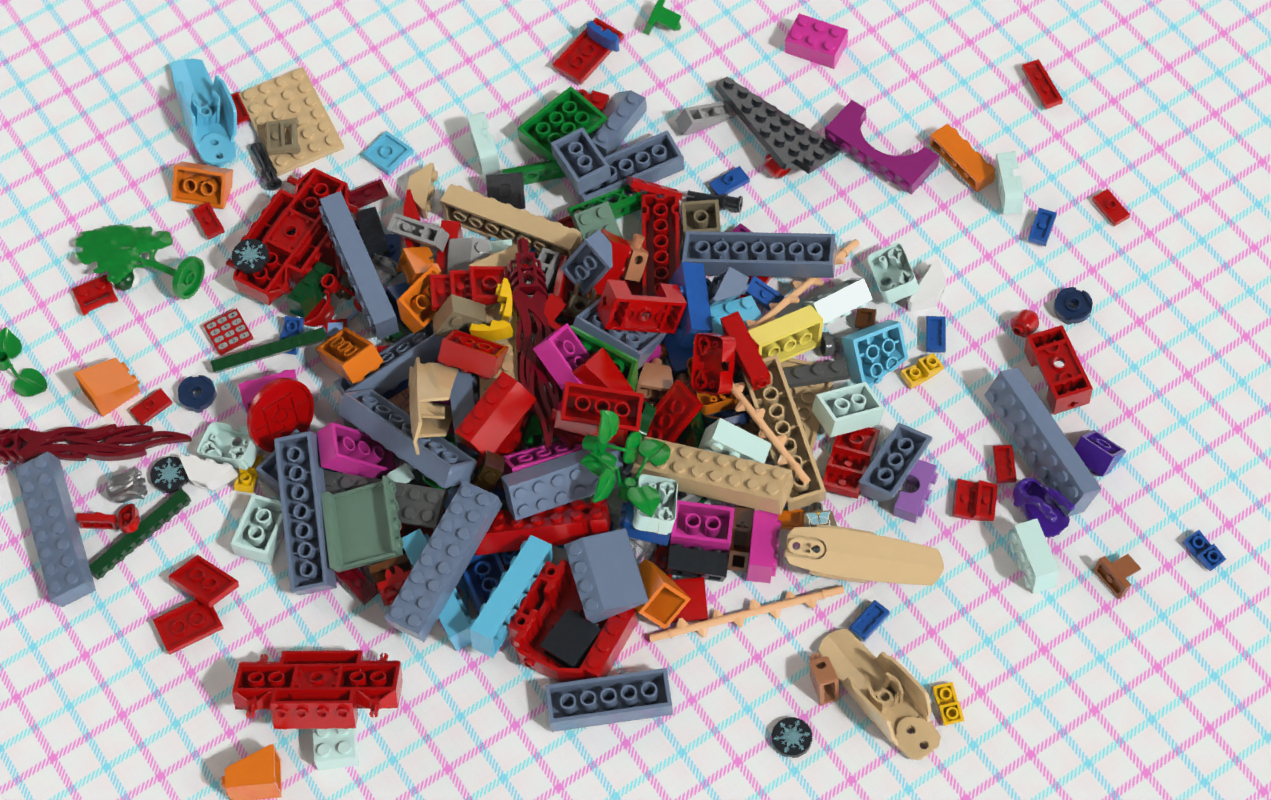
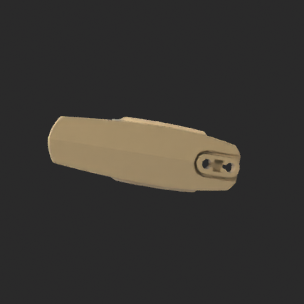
(427, 384)
(862, 556)
(884, 693)

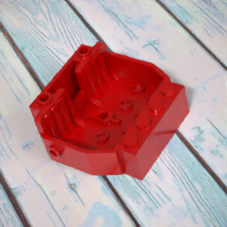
(533, 625)

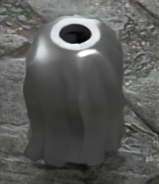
(126, 486)

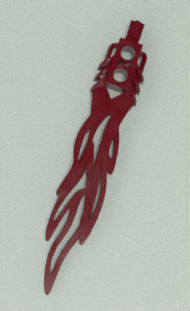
(535, 307)
(83, 443)

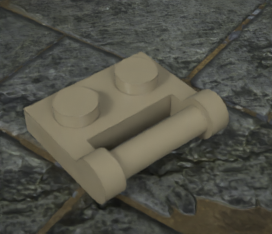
(276, 137)

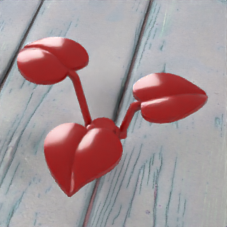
(324, 311)

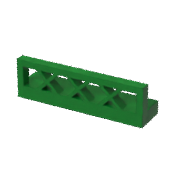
(538, 172)
(621, 208)

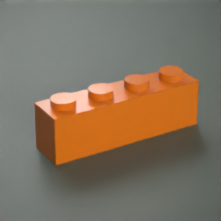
(962, 157)

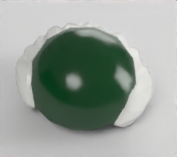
(130, 281)

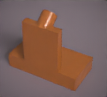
(1115, 573)

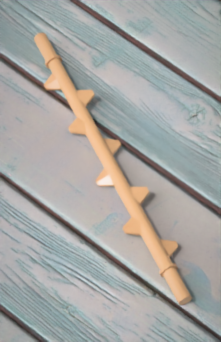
(799, 287)
(765, 432)
(739, 617)

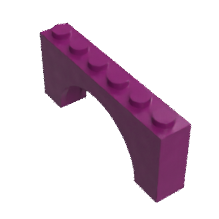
(905, 171)

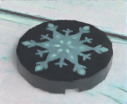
(250, 256)
(169, 475)
(791, 737)

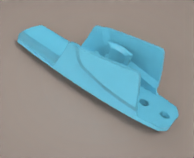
(206, 111)

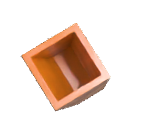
(107, 385)
(664, 595)
(254, 776)

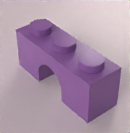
(910, 505)

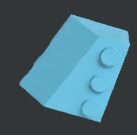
(745, 306)
(874, 351)

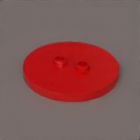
(278, 411)

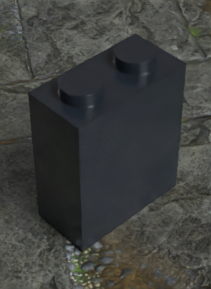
(570, 640)

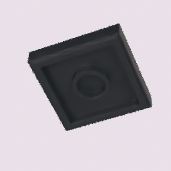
(507, 188)

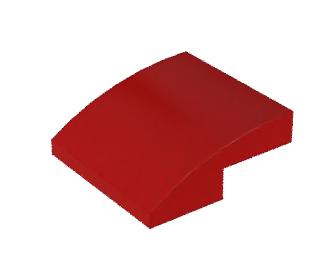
(974, 500)
(697, 606)

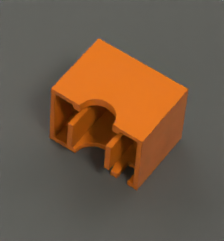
(415, 262)

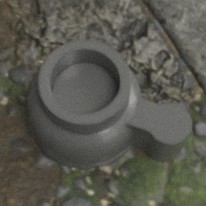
(829, 344)

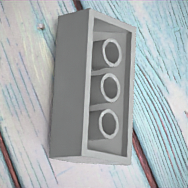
(466, 251)

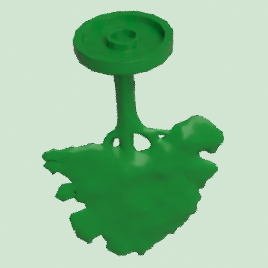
(119, 249)

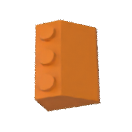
(201, 184)
(415, 302)

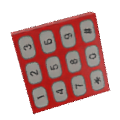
(228, 332)

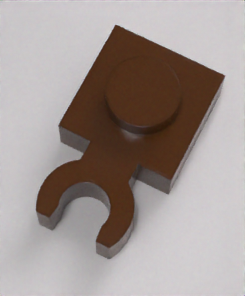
(865, 318)

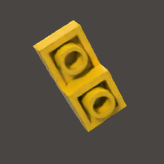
(505, 298)
(496, 331)
(922, 371)
(248, 478)
(948, 704)

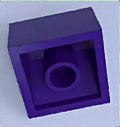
(1098, 452)

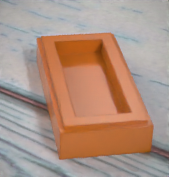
(791, 519)

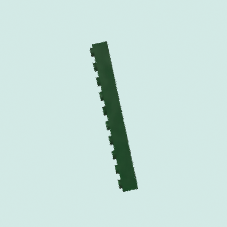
(269, 350)
(145, 530)

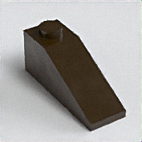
(489, 471)

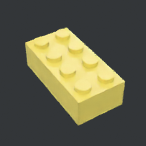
(789, 334)

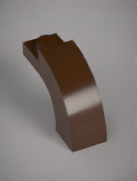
(740, 540)

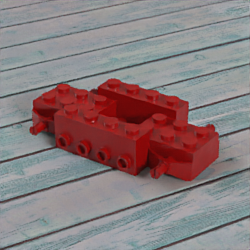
(293, 254)
(317, 688)

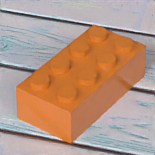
(349, 355)

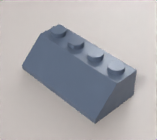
(622, 114)
(893, 463)

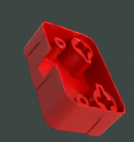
(707, 364)

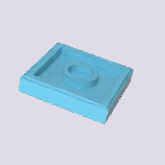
(387, 153)

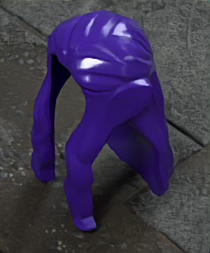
(1036, 504)

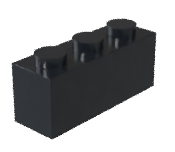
(371, 232)
(696, 563)

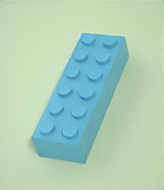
(454, 615)
(492, 623)

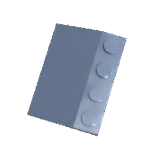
(634, 343)
(606, 574)

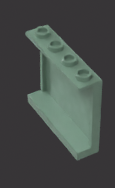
(362, 525)

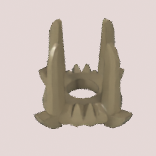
(575, 299)

